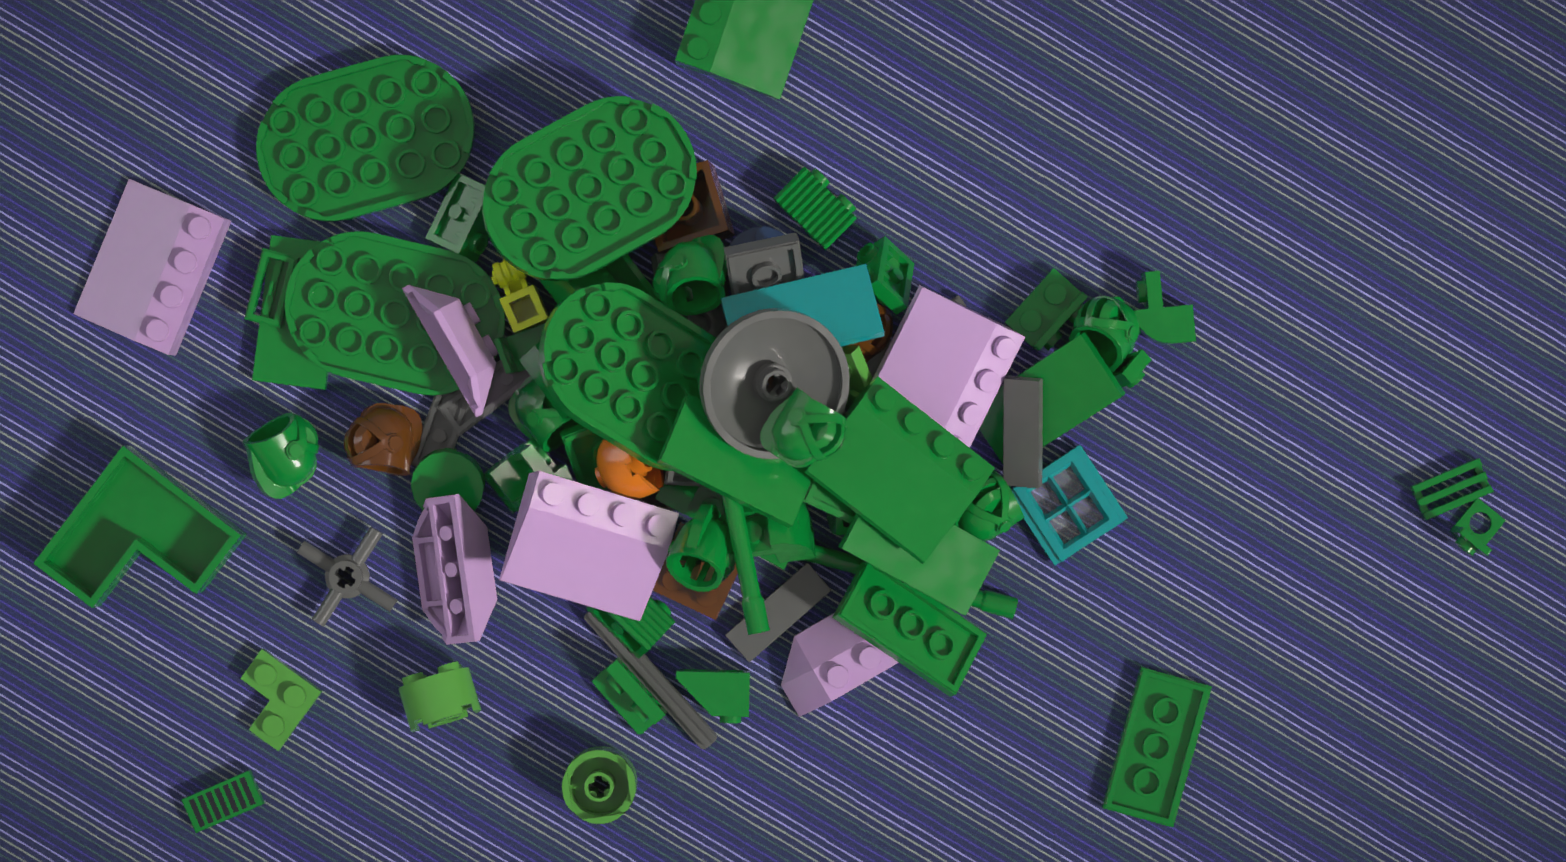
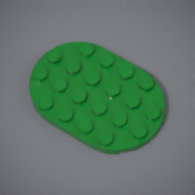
(365, 138)
(589, 188)
(357, 321)
(622, 365)

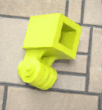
(522, 302)

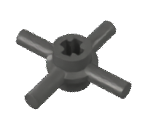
(334, 578)

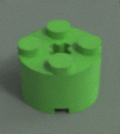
(439, 697)
(587, 801)

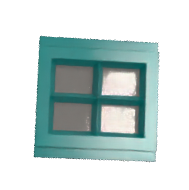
(1069, 506)

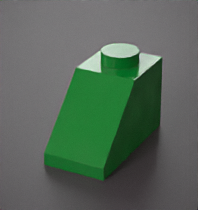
(719, 691)

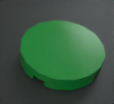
(448, 473)

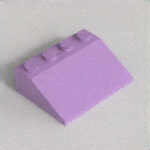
(152, 267)
(949, 361)
(587, 545)

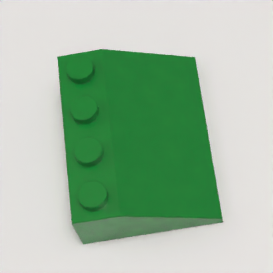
(744, 41)
(901, 470)

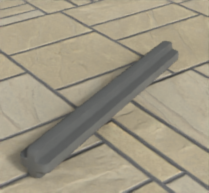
(659, 687)

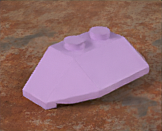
(458, 342)
(454, 569)
(829, 663)

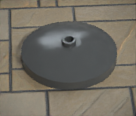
(752, 350)

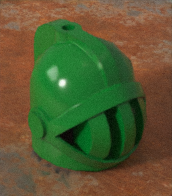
(692, 276)
(1110, 327)
(537, 416)
(803, 430)
(282, 454)
(991, 510)
(699, 541)

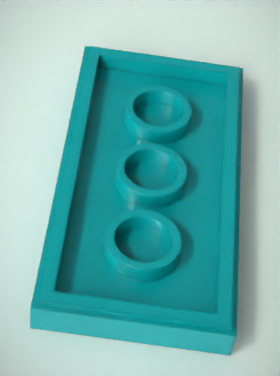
(836, 299)

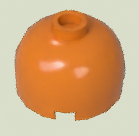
(626, 474)

